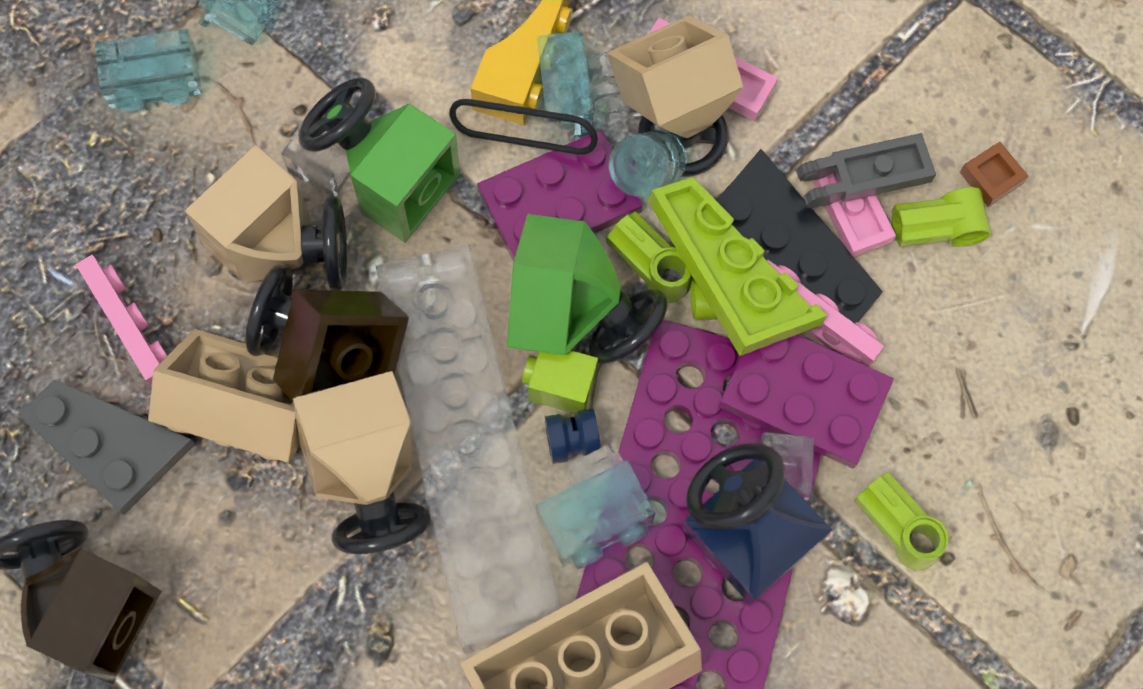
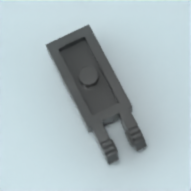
(869, 170)

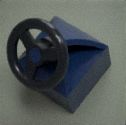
(754, 521)

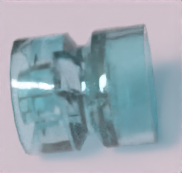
(647, 162)

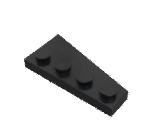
(794, 236)

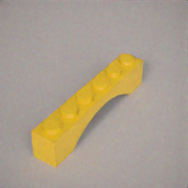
(512, 67)

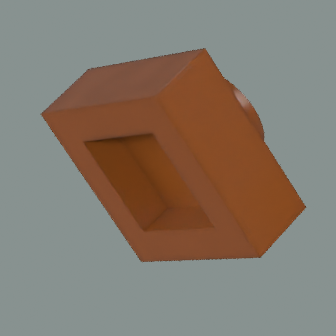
(994, 173)

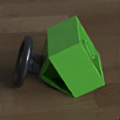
(395, 161)
(568, 287)

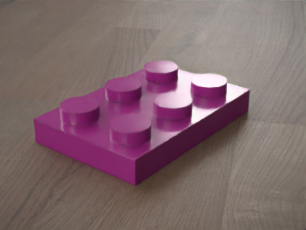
(557, 187)
(809, 393)

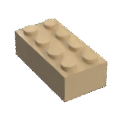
(604, 640)

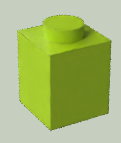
(560, 380)

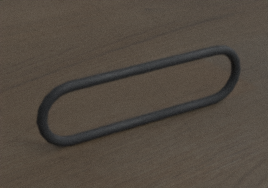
(526, 111)

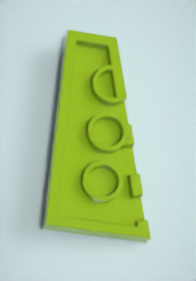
(735, 278)

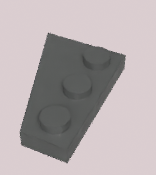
(104, 443)

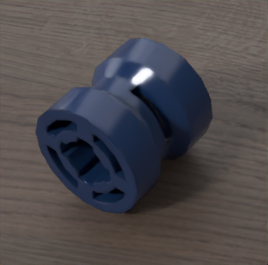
(572, 435)

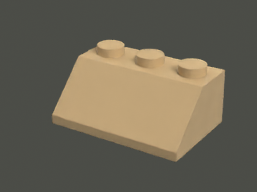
(224, 395)

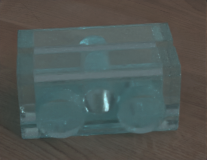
(148, 69)

